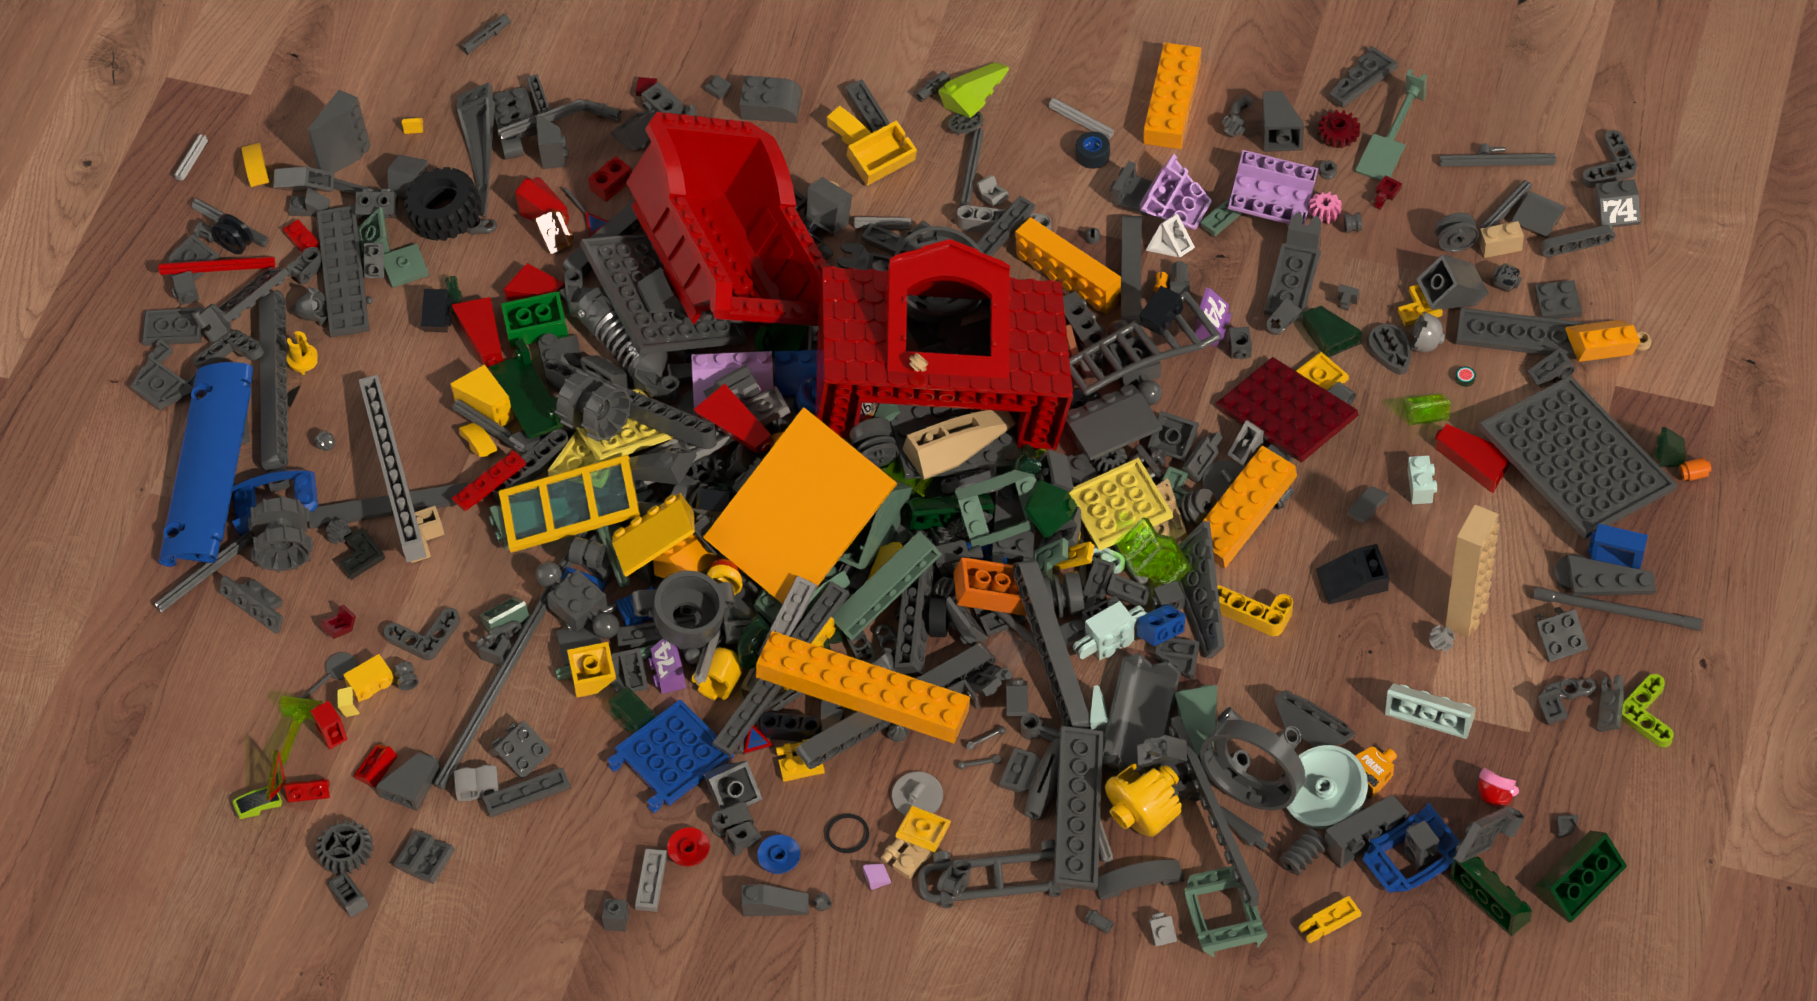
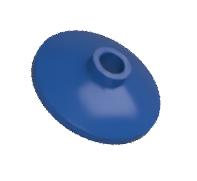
(779, 846)

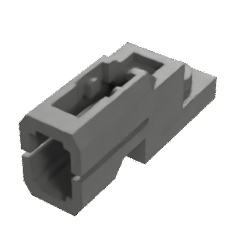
(739, 382)

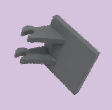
(1561, 634)

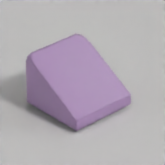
(876, 875)

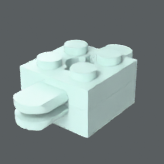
(1108, 631)

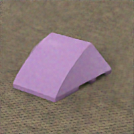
(1176, 193)

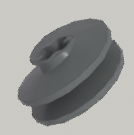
(1197, 505)

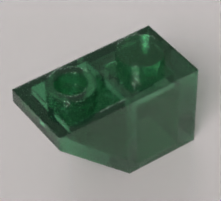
(1670, 449)

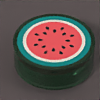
(1465, 376)

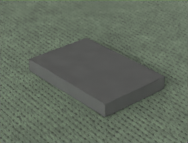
(171, 326)

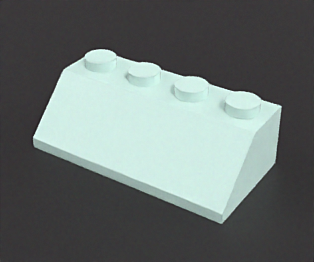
(1429, 710)

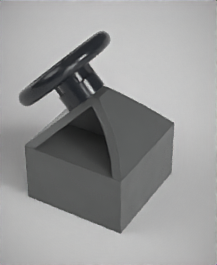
(826, 207)

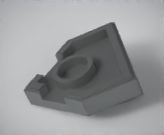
(1081, 468)

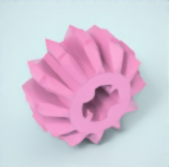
(1325, 207)

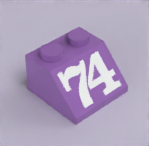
(1217, 312)
(668, 667)

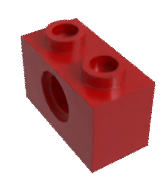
(329, 724)

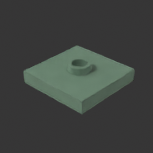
(405, 265)

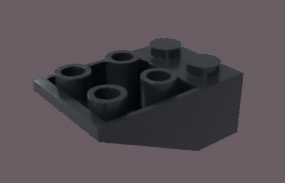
(1354, 575)

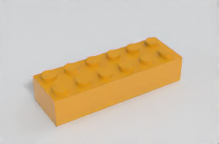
(1172, 95)
(1068, 265)
(1248, 503)

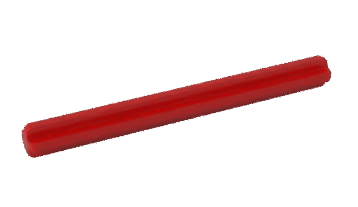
(216, 265)

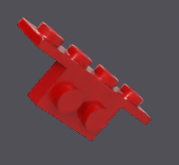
(489, 481)

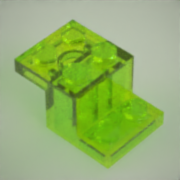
(1153, 554)

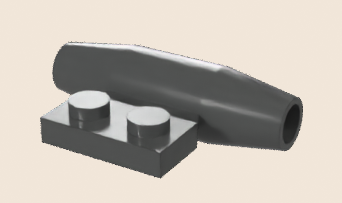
(1031, 774)

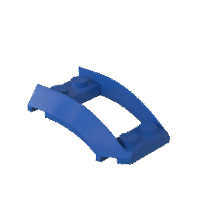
(245, 493)
(1385, 869)

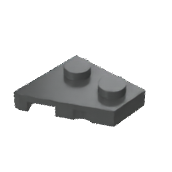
(1180, 653)

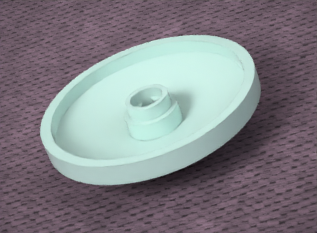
(1333, 787)

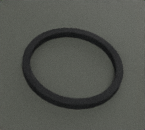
(842, 817)

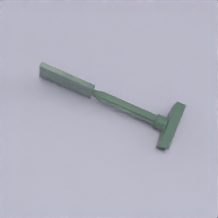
(1383, 152)

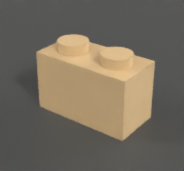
(1501, 239)

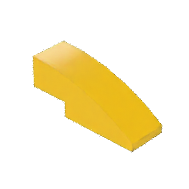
(846, 126)
(255, 164)

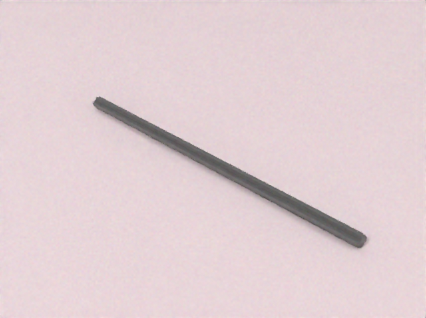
(499, 679)

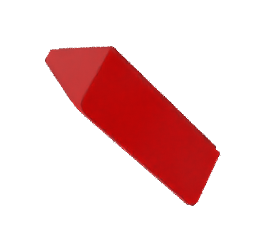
(376, 765)

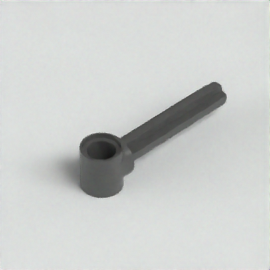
(1038, 729)

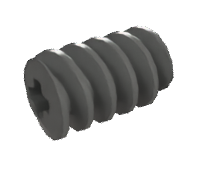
(1302, 852)

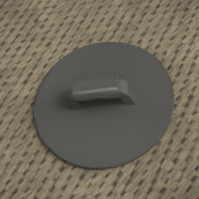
(1220, 476)

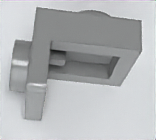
(991, 191)
(1162, 929)

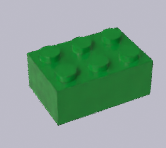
(533, 317)

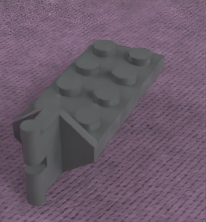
(220, 318)

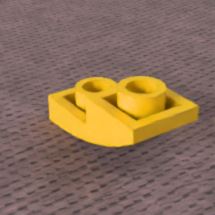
(478, 439)

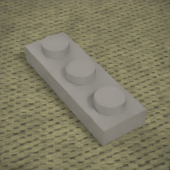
(651, 880)

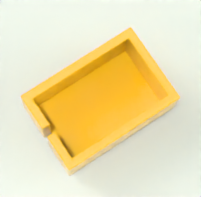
(881, 153)

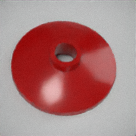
(688, 839)

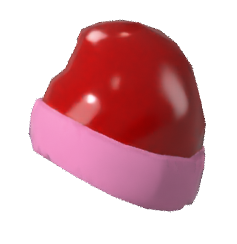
(1496, 789)

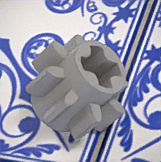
(1441, 638)

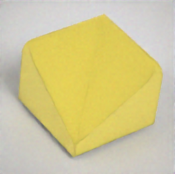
(345, 702)

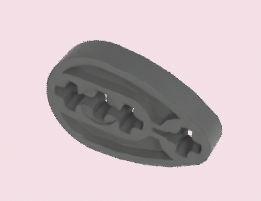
(1399, 343)

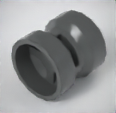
(405, 674)

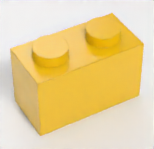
(369, 678)

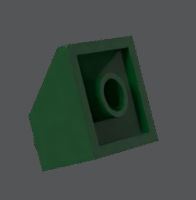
(1049, 507)

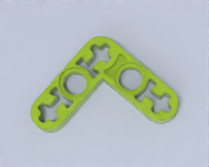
(1639, 708)

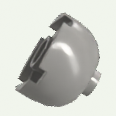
(1427, 333)

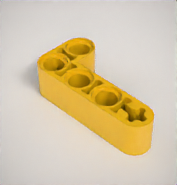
(1248, 607)

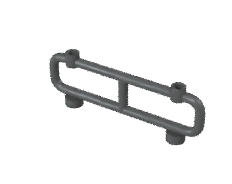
(943, 861)

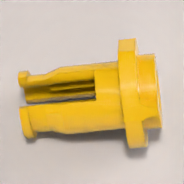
(301, 356)

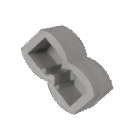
(475, 783)

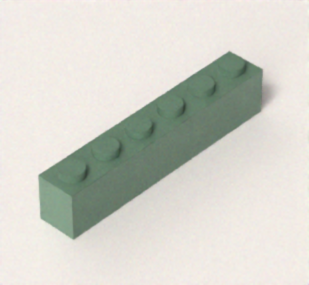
(886, 585)

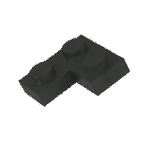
(365, 556)

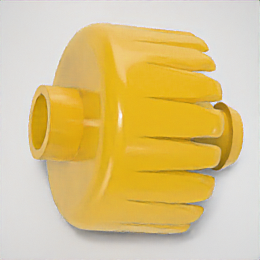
(1144, 799)

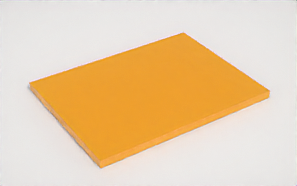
(800, 507)

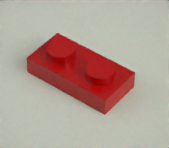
(300, 236)

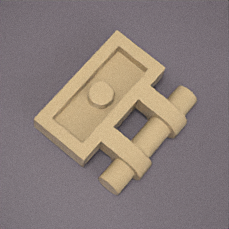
(909, 861)

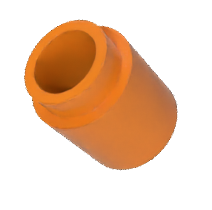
(1695, 469)

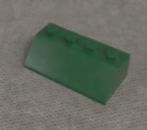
(939, 511)
(1581, 875)
(1491, 894)

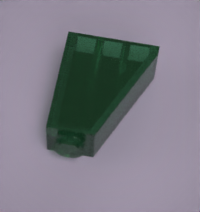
(1330, 331)

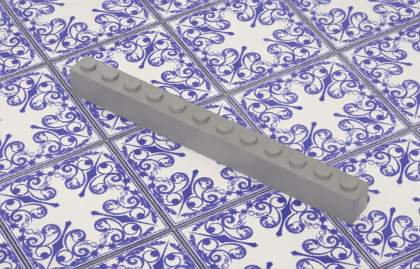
(392, 469)

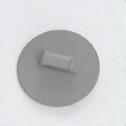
(919, 791)

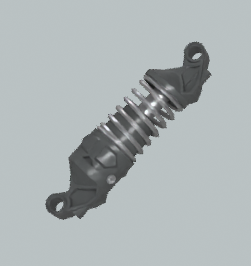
(600, 318)

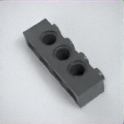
(1081, 318)

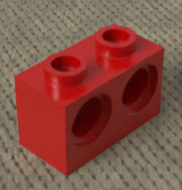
(610, 178)

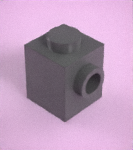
(185, 288)

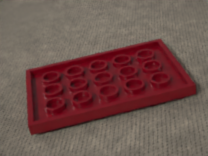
(1288, 408)

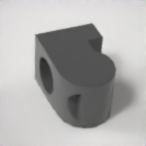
(741, 837)

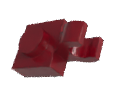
(1386, 189)

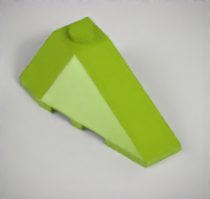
(968, 92)

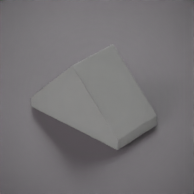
(1247, 443)

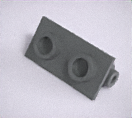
(702, 525)

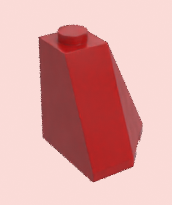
(537, 198)

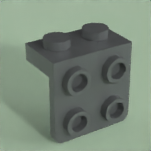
(1129, 188)
(520, 748)

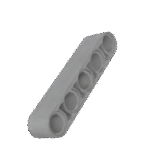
(983, 218)

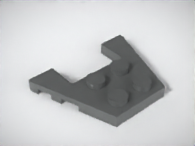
(158, 383)

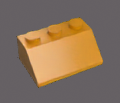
(1603, 340)
(685, 556)

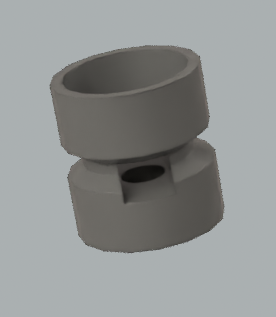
(584, 552)

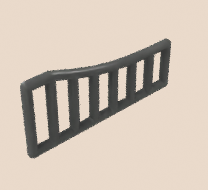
(1137, 362)

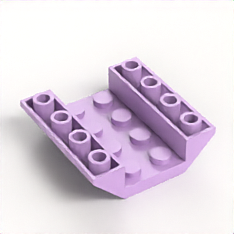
(1272, 187)

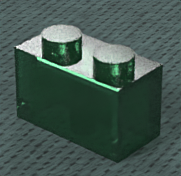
(630, 710)

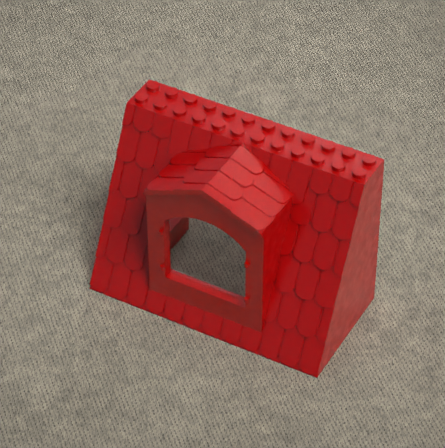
(867, 360)

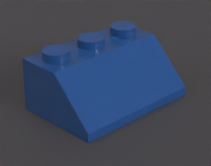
(792, 369)

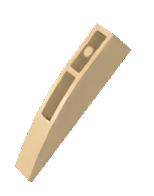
(954, 441)

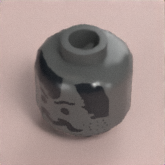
(1506, 277)

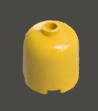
(722, 675)

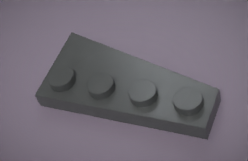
(1363, 76)
(1601, 578)

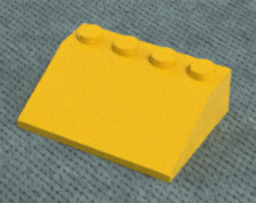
(653, 533)

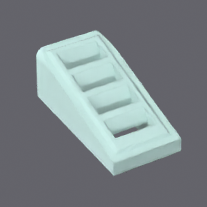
(1098, 716)

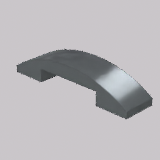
(1139, 875)

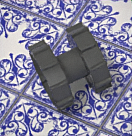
(593, 405)
(280, 534)

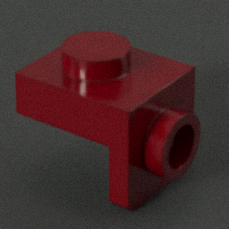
(340, 623)

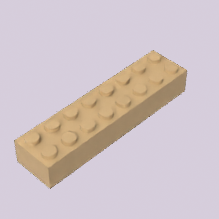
(1472, 570)

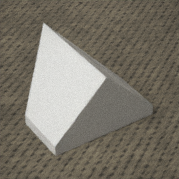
(1171, 238)

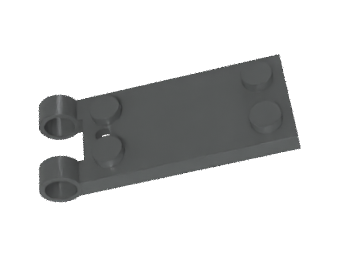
(1007, 513)

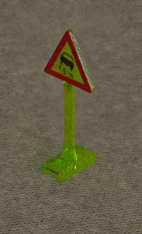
(299, 710)

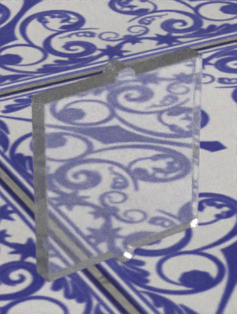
(1010, 649)

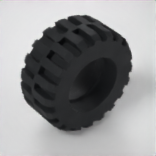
(434, 188)

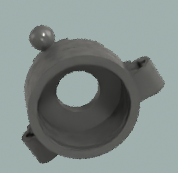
(686, 589)

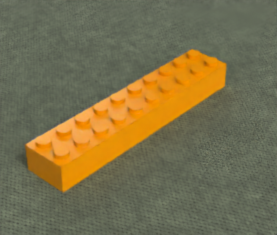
(863, 687)

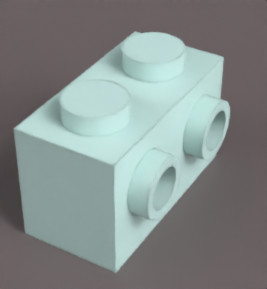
(1420, 479)

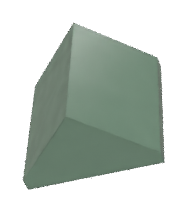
(374, 231)
(510, 610)

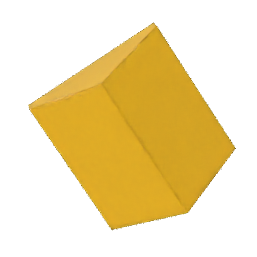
(412, 125)

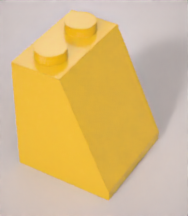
(484, 394)

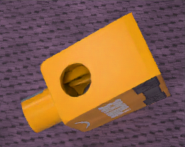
(1377, 768)

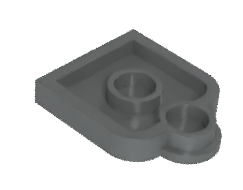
(193, 250)

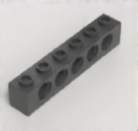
(914, 625)

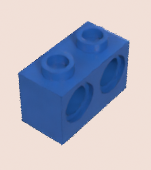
(1161, 624)

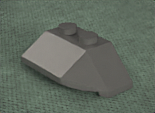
(1312, 721)

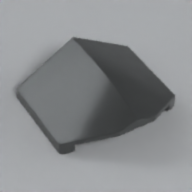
(629, 671)

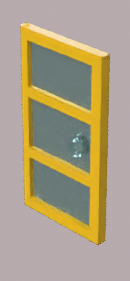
(569, 503)

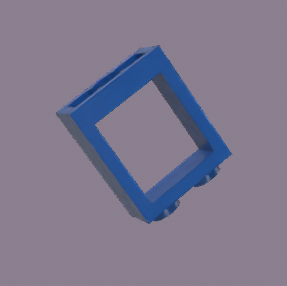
(1617, 539)

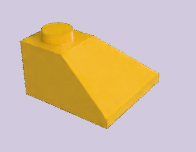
(591, 668)

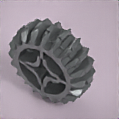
(340, 858)

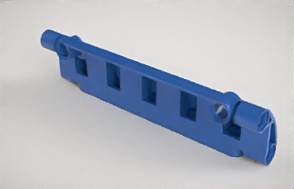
(207, 463)

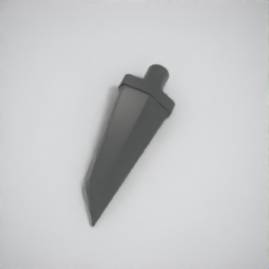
(1244, 830)

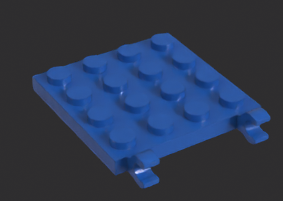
(670, 754)

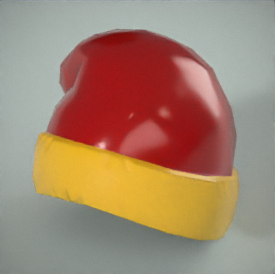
(726, 571)

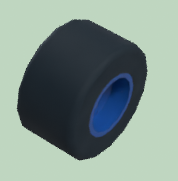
(1092, 150)

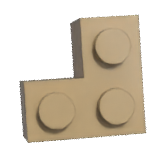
(429, 526)

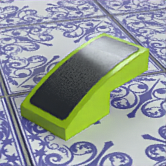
(253, 802)

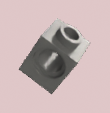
(1240, 336)
(1169, 594)
(615, 915)

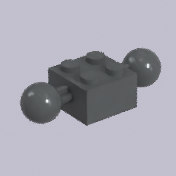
(1144, 376)
(577, 600)

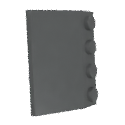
(339, 133)
(1111, 422)

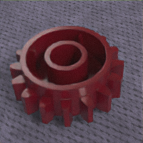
(1339, 129)

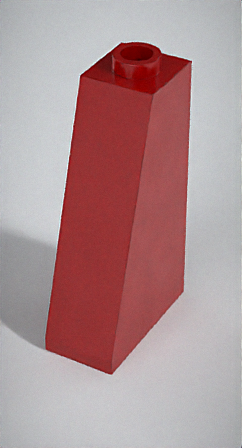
(480, 328)
(734, 419)
(1473, 456)

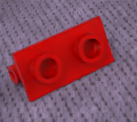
(307, 791)

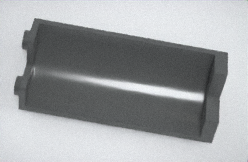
(1138, 710)

